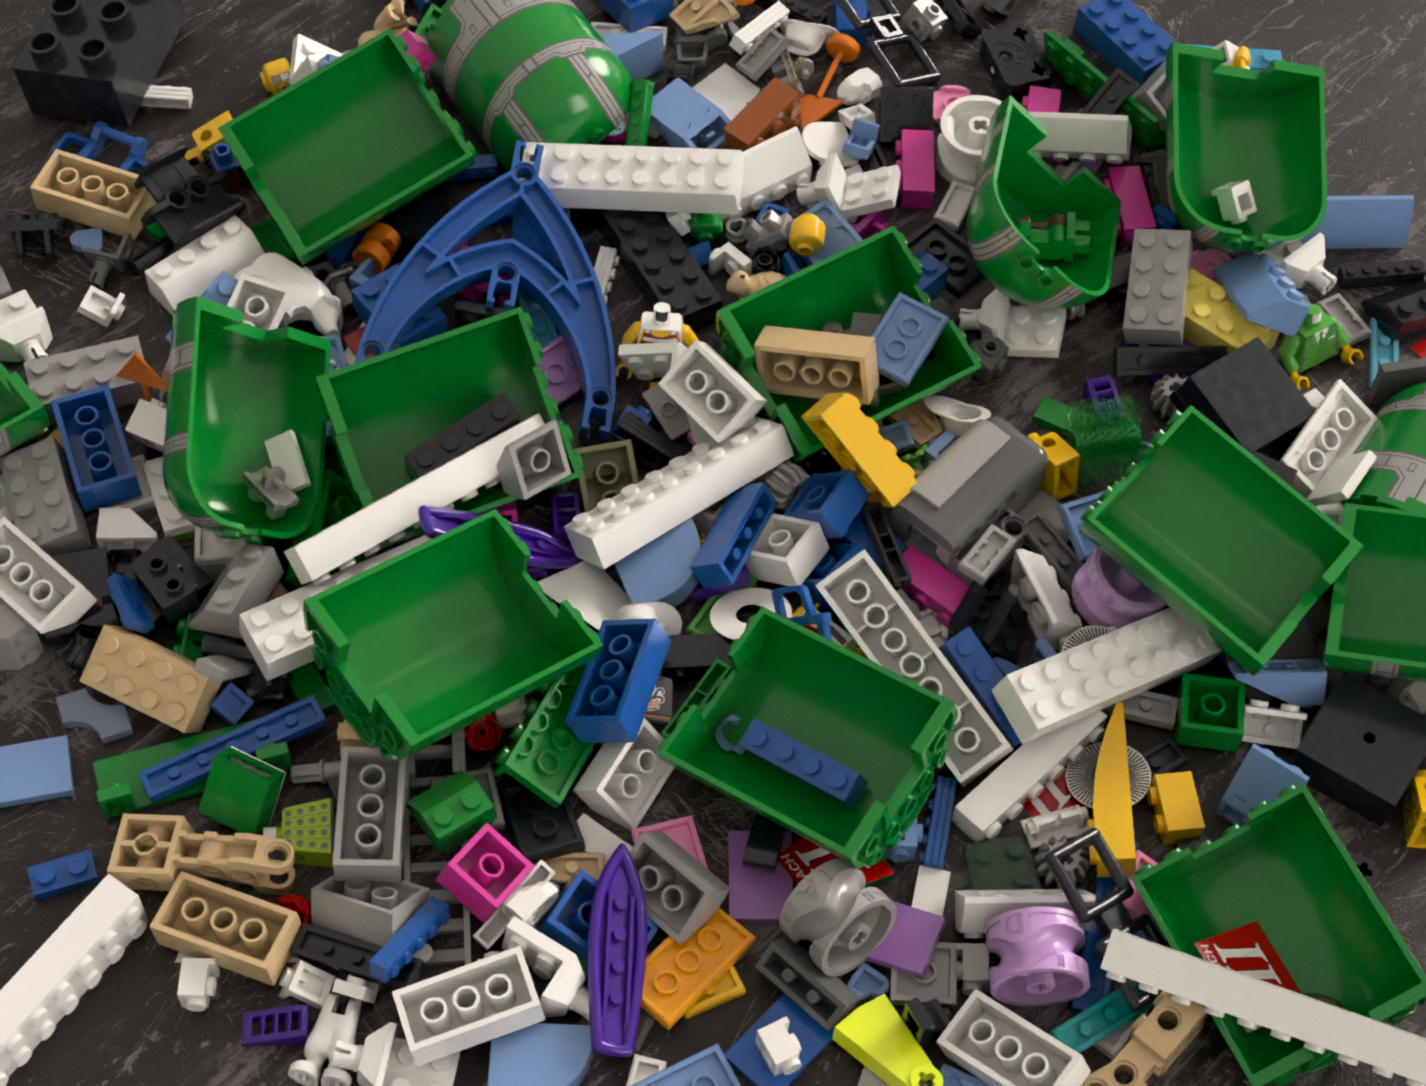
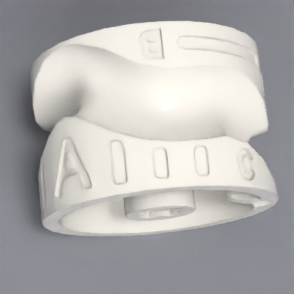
(963, 136)

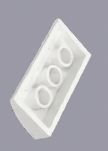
(1328, 435)

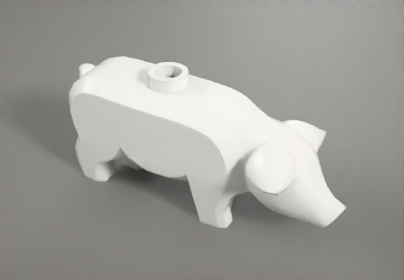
(310, 298)

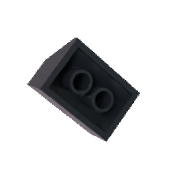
(1399, 311)

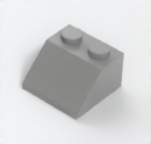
(533, 462)
(18, 640)

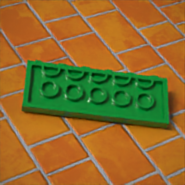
(543, 747)

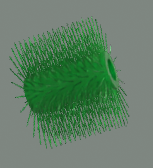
(1105, 440)

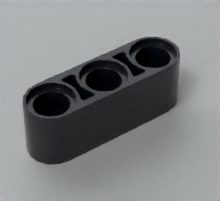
(764, 844)

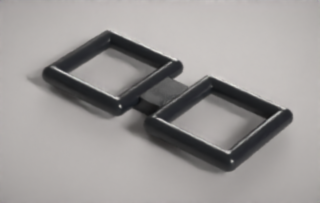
(889, 34)
(1109, 911)

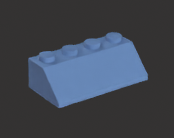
(1263, 292)

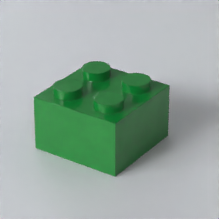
(1210, 712)

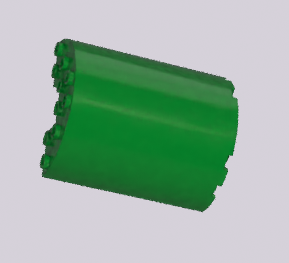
(347, 145)
(850, 281)
(420, 389)
(1219, 538)
(442, 637)
(836, 706)
(1313, 908)

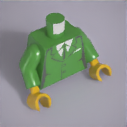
(1313, 343)

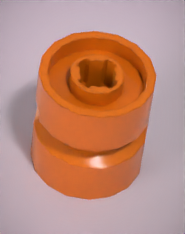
(378, 244)

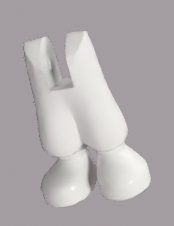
(322, 1044)

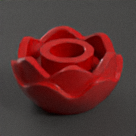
(488, 739)
(298, 904)

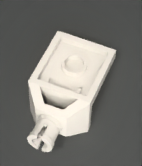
(306, 56)
(852, 194)
(1303, 263)
(1021, 328)
(22, 329)
(651, 359)
(550, 962)
(388, 1062)

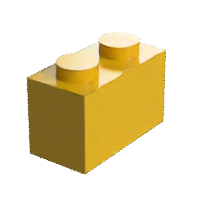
(1175, 807)

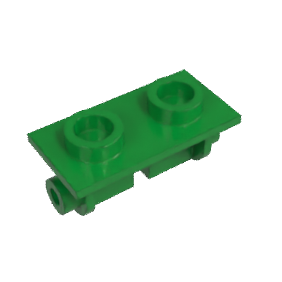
(186, 638)

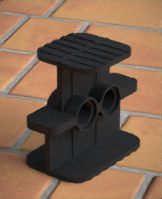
(173, 180)

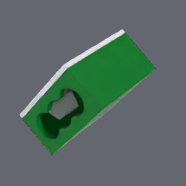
(241, 791)

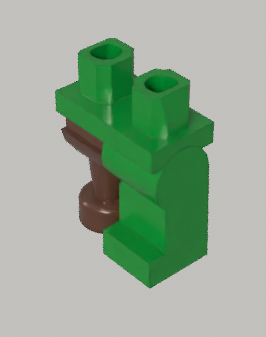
(1058, 236)

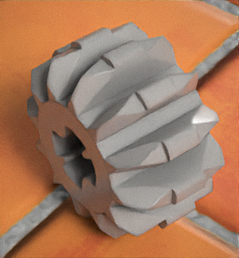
(1161, 392)
(786, 483)
(1075, 864)

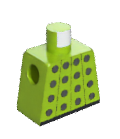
(309, 831)

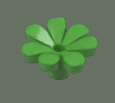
(913, 459)

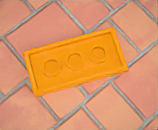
(684, 972)

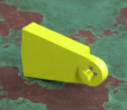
(885, 1045)

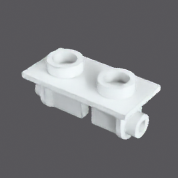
(1058, 823)

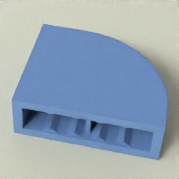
(662, 567)
(541, 1056)

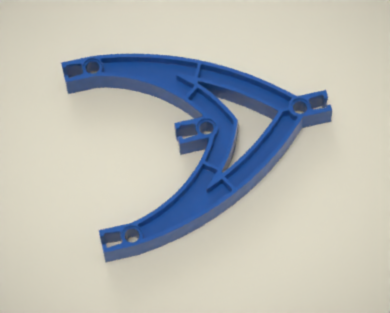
(567, 295)

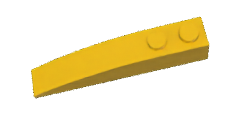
(1113, 798)

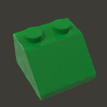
(452, 811)

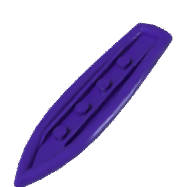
(545, 549)
(616, 956)

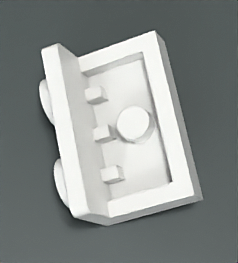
(1273, 725)

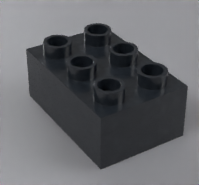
(96, 57)

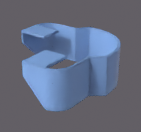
(721, 739)

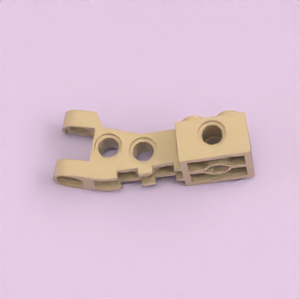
(158, 847)
(1152, 1047)

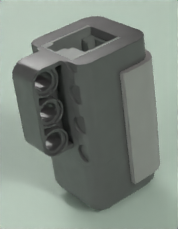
(966, 489)

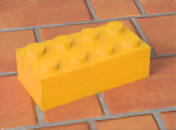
(860, 448)

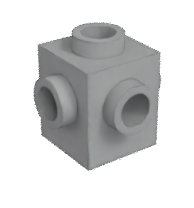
(924, 19)

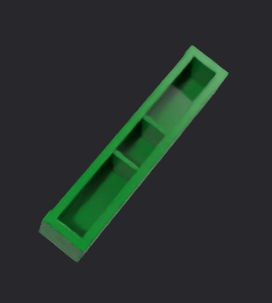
(639, 112)
(702, 692)

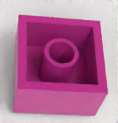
(484, 872)

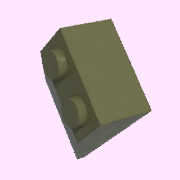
(605, 471)

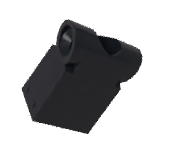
(91, 570)

